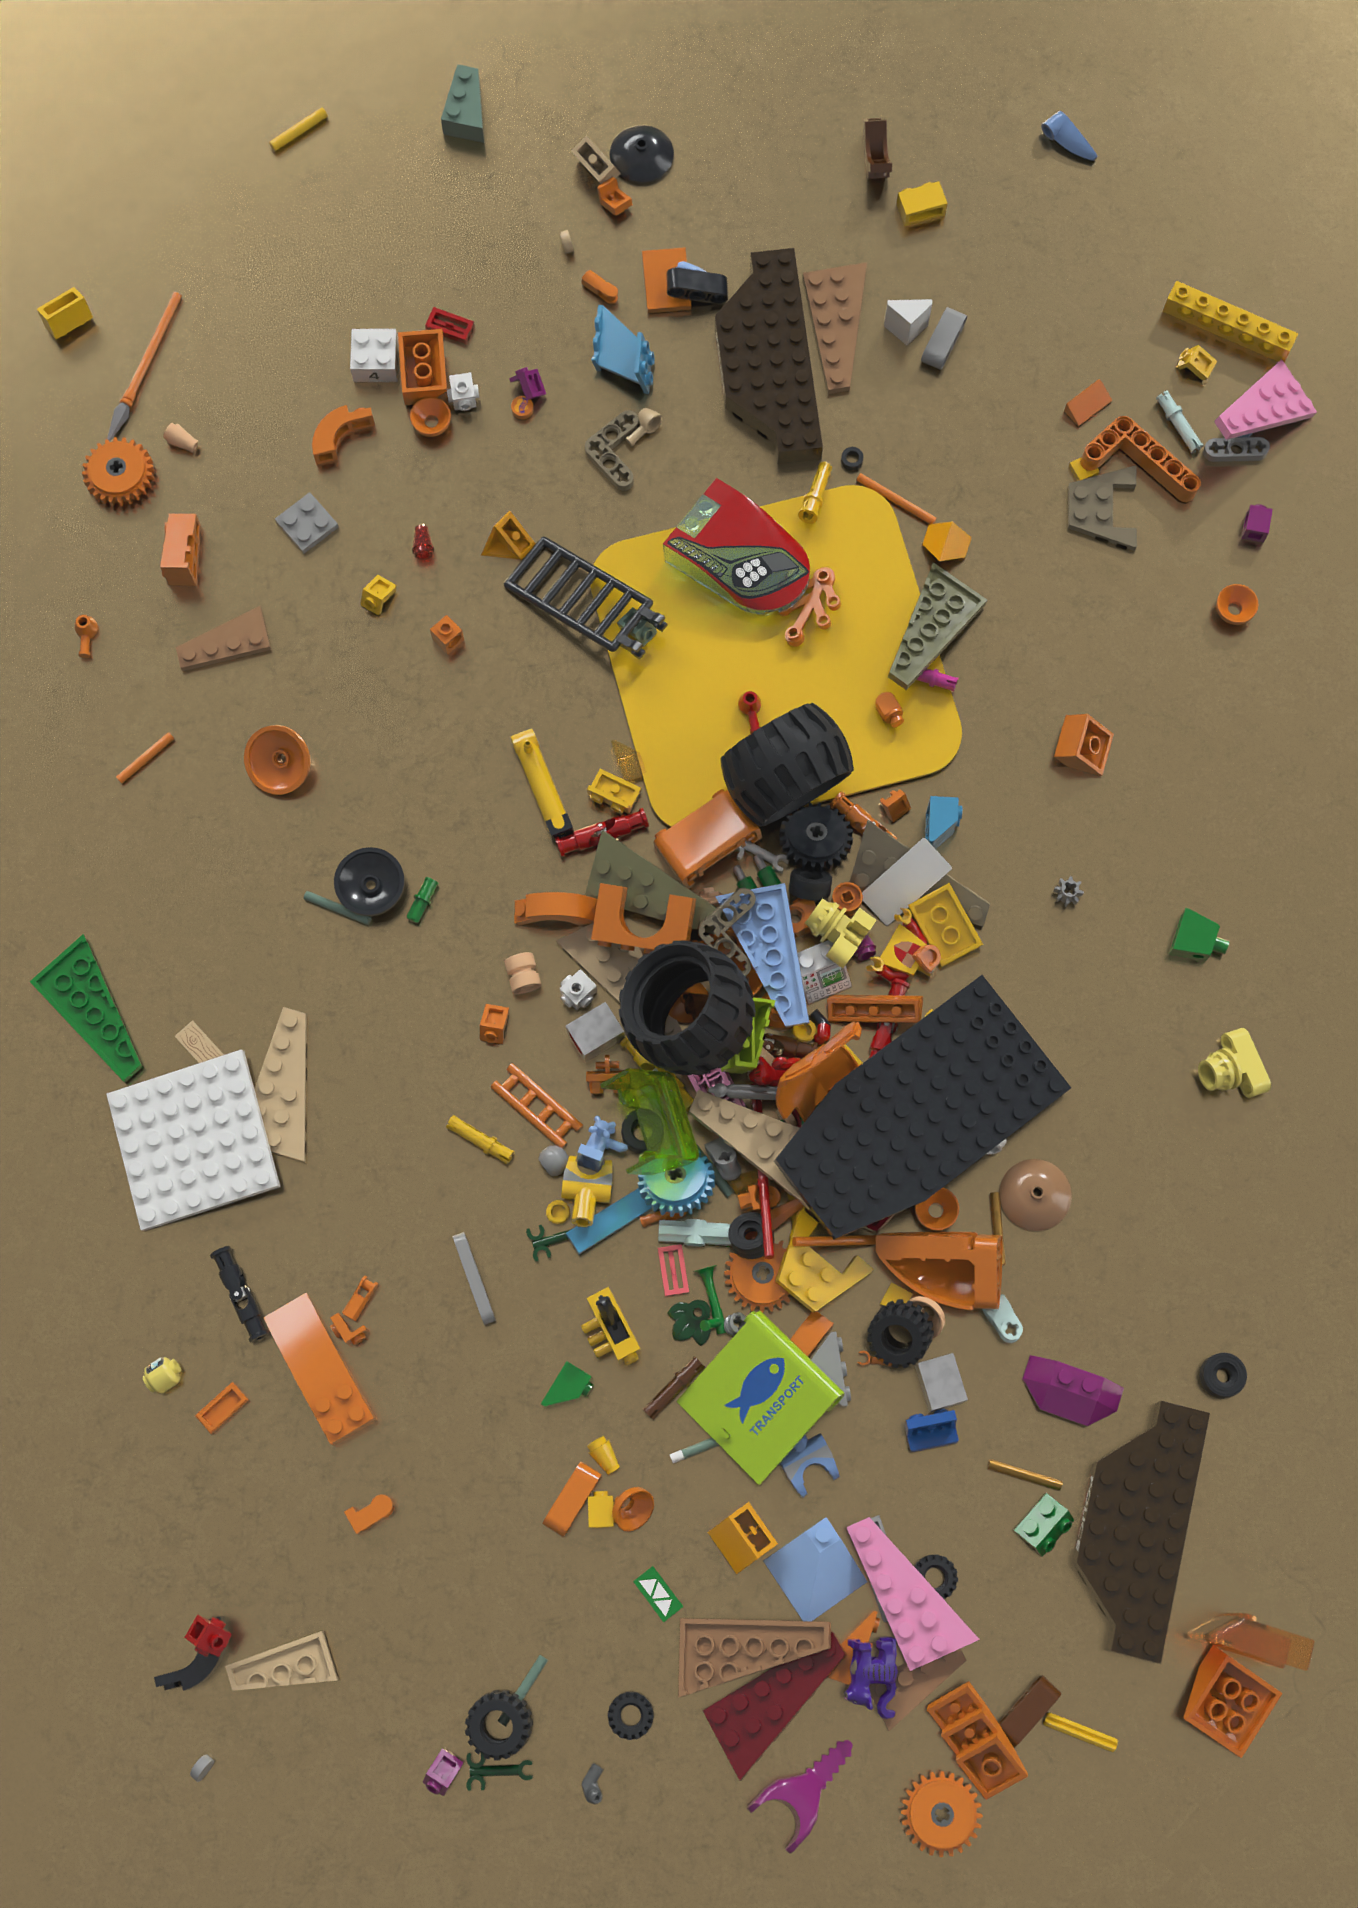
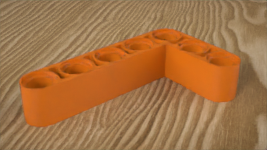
(1143, 456)

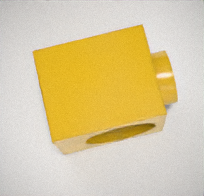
(600, 1510)

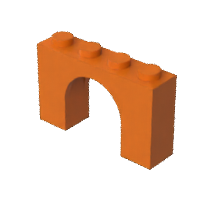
(611, 927)

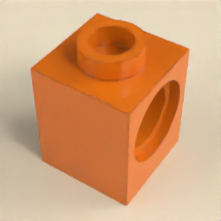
(447, 634)

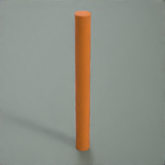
(898, 500)
(828, 1240)

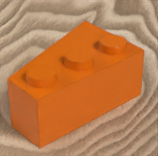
(181, 550)

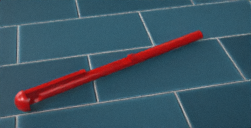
(764, 1199)

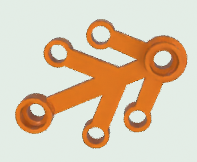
(812, 602)

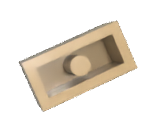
(594, 160)

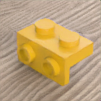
(613, 791)

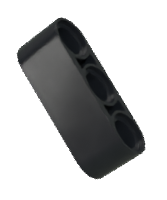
(697, 285)

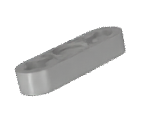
(1219, 444)

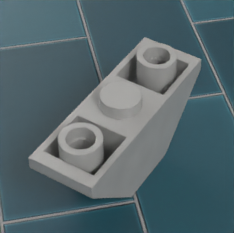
(829, 1361)

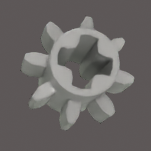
(1067, 885)

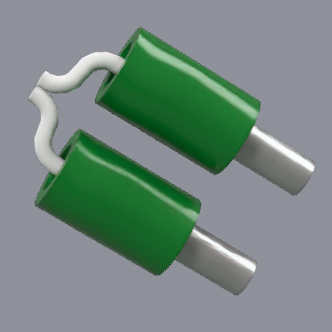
(766, 875)

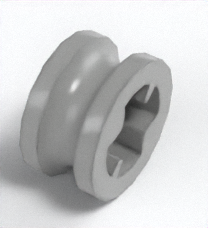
(729, 1327)

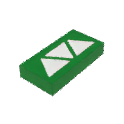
(658, 1594)

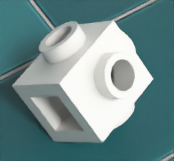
(462, 391)
(581, 983)

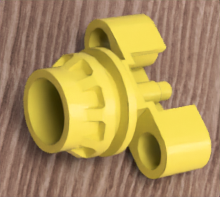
(839, 929)
(1235, 1066)

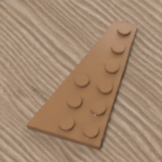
(835, 310)
(731, 1649)

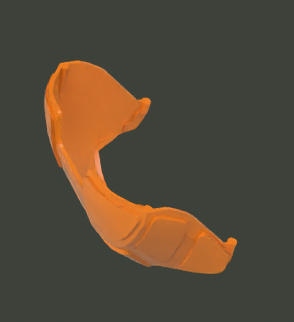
(815, 1074)

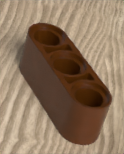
(1029, 1710)

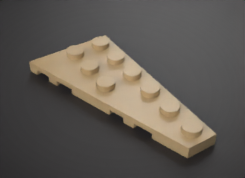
(606, 964)
(283, 1086)

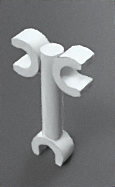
(769, 857)

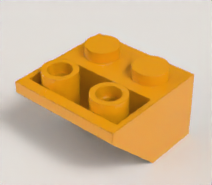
(742, 1538)

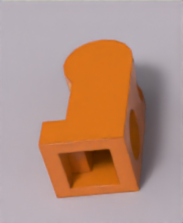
(378, 1510)

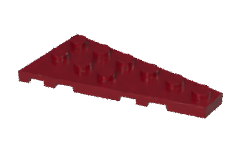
(763, 1708)

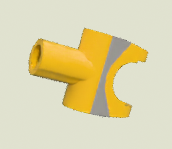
(586, 1190)

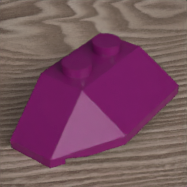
(1070, 1391)

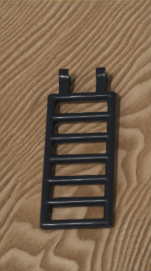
(622, 638)

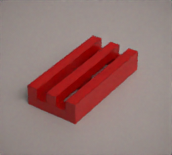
(461, 336)

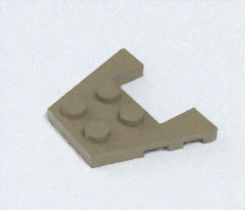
(1092, 506)

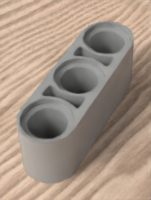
(944, 338)

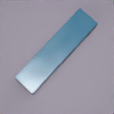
(609, 1221)

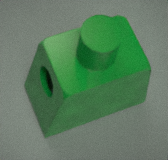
(1197, 937)

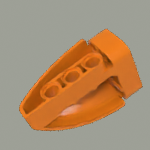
(946, 1266)

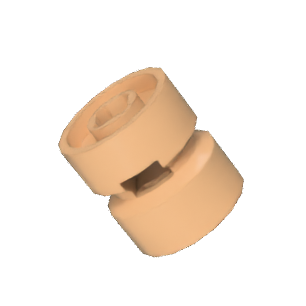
(521, 969)

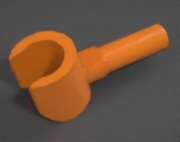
(871, 1360)

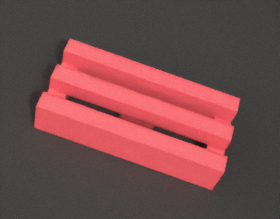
(670, 1249)

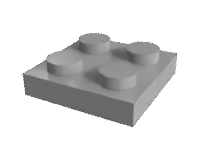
(306, 523)

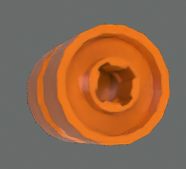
(848, 896)

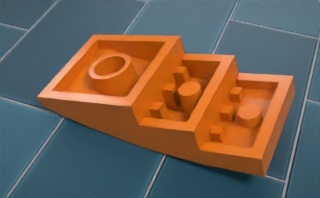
(977, 1740)

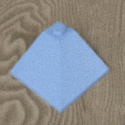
(815, 1570)

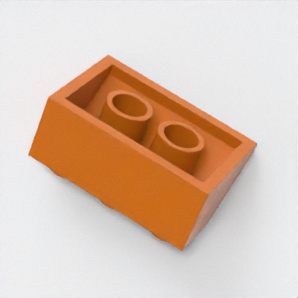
(422, 364)

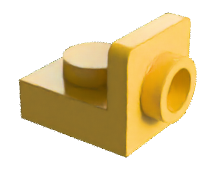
(1197, 361)
(376, 594)

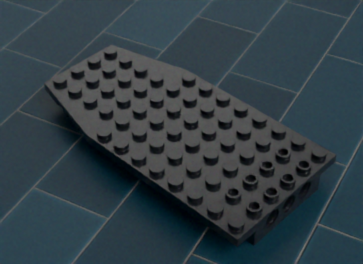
(920, 1112)

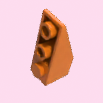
(862, 1632)

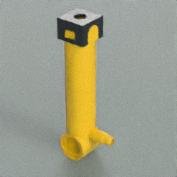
(542, 785)

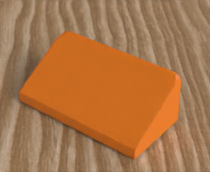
(1088, 403)

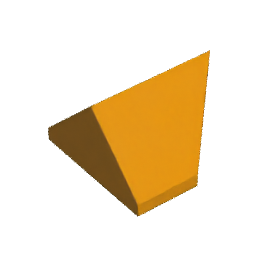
(508, 539)
(946, 541)

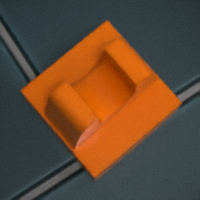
(895, 805)

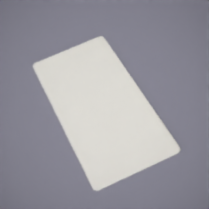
(905, 881)

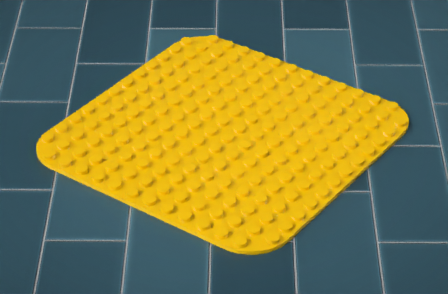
(691, 677)

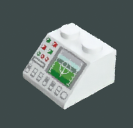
(820, 974)

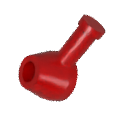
(750, 709)

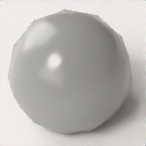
(553, 1159)

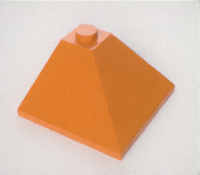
(1229, 1701)

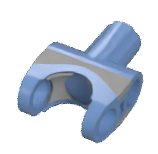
(804, 1454)

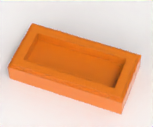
(222, 1408)

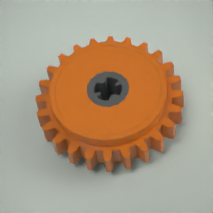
(102, 472)
(751, 1289)
(942, 1833)

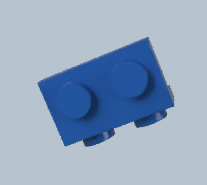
(931, 1430)

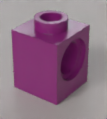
(1257, 523)

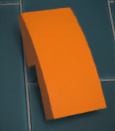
(811, 1333)

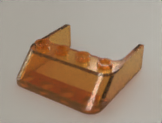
(1254, 1640)

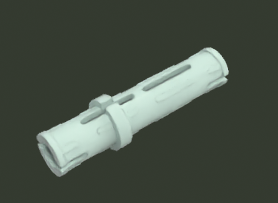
(1175, 414)

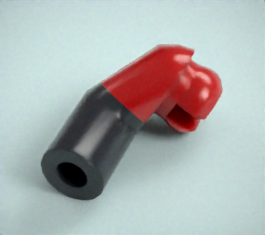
(823, 1027)

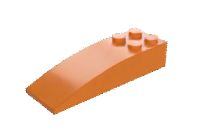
(319, 1370)

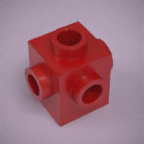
(208, 1635)

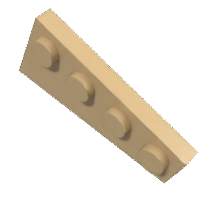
(290, 1664)

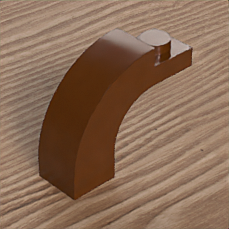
(875, 148)

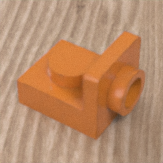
(493, 1023)

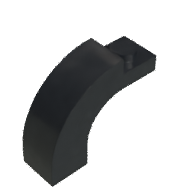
(195, 1673)

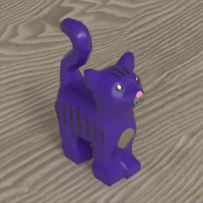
(872, 1670)

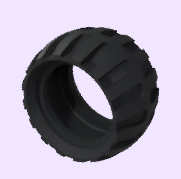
(786, 764)
(657, 985)

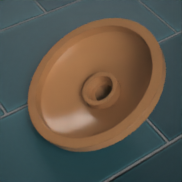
(1033, 1211)

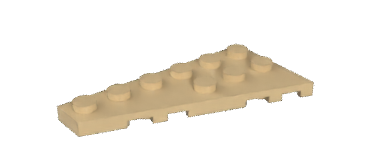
(748, 1132)

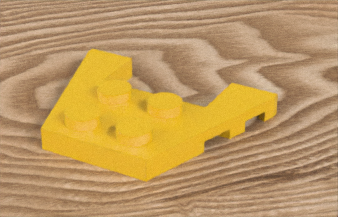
(809, 1275)

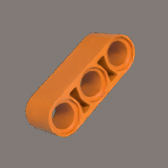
(572, 1499)

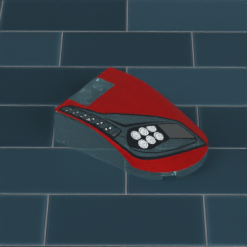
(739, 552)

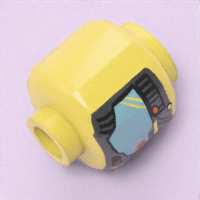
(162, 1375)

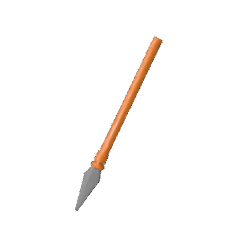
(121, 412)

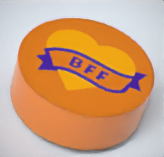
(522, 408)

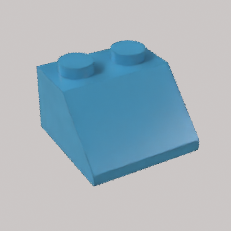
(941, 819)

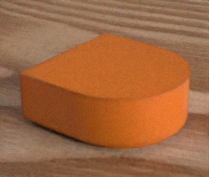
(927, 957)

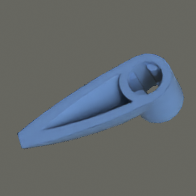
(1066, 134)

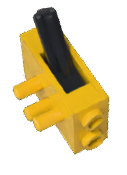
(613, 1327)

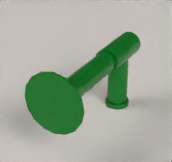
(718, 1318)

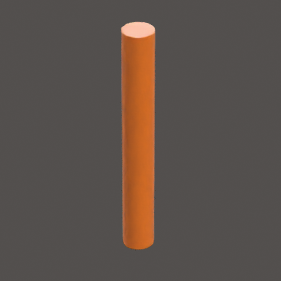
(145, 757)

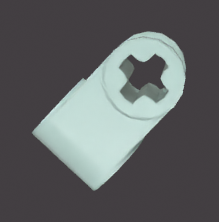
(1002, 1318)

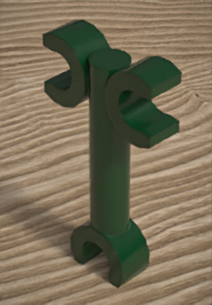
(540, 1242)
(478, 1771)

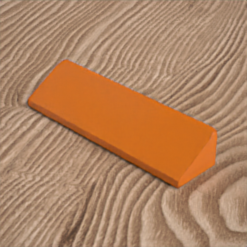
(875, 1008)

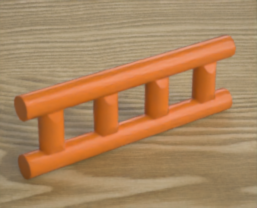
(521, 1106)

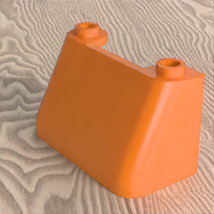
(705, 837)

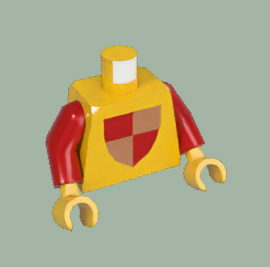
(897, 957)

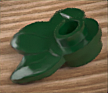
(687, 1323)

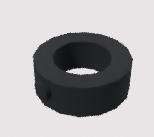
(852, 466)

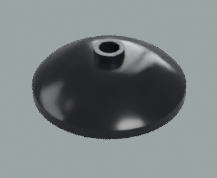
(644, 163)
(367, 867)

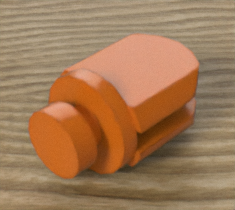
(889, 709)

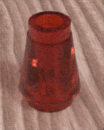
(422, 543)

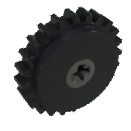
(816, 837)

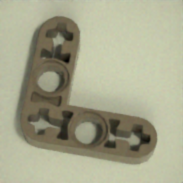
(606, 446)
(721, 926)

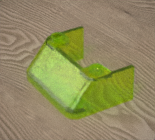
(661, 1119)

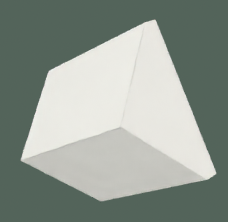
(907, 318)

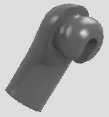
(590, 1785)

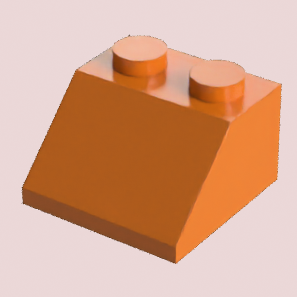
(1084, 744)

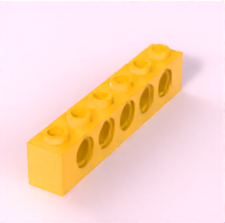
(1229, 322)

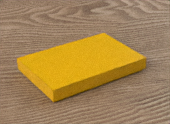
(945, 924)

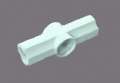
(694, 1232)

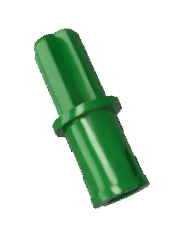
(422, 900)

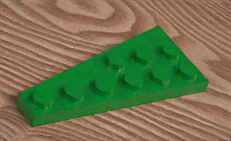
(82, 998)

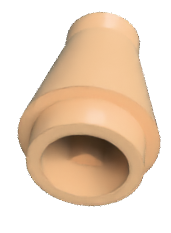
(180, 437)

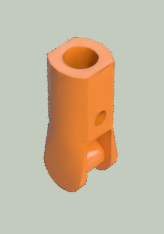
(600, 287)
(358, 1302)

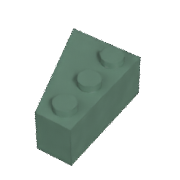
(463, 106)

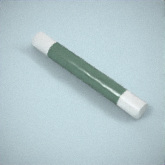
(693, 1450)

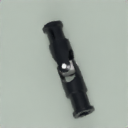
(234, 1281)

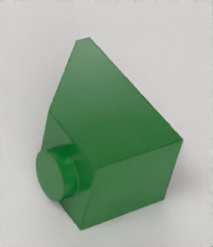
(568, 1386)

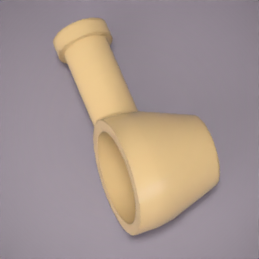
(649, 422)

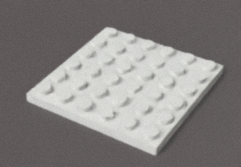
(192, 1140)

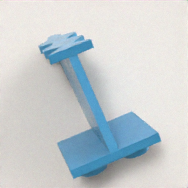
(621, 350)

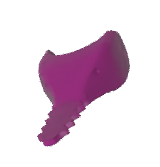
(803, 1792)

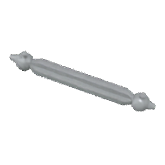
(744, 1091)

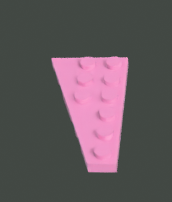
(1267, 404)
(915, 1610)

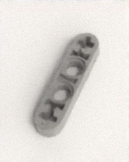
(474, 1278)

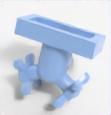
(592, 1154)

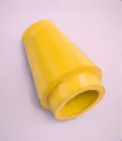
(603, 1454)

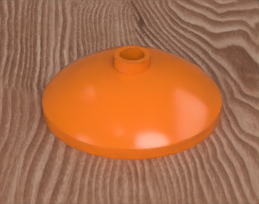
(265, 764)

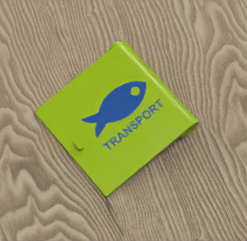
(761, 1395)

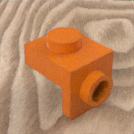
(612, 197)
(341, 1328)

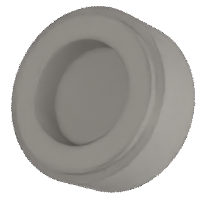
(201, 1768)

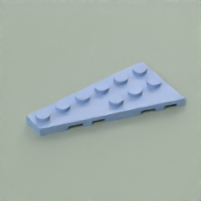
(771, 947)

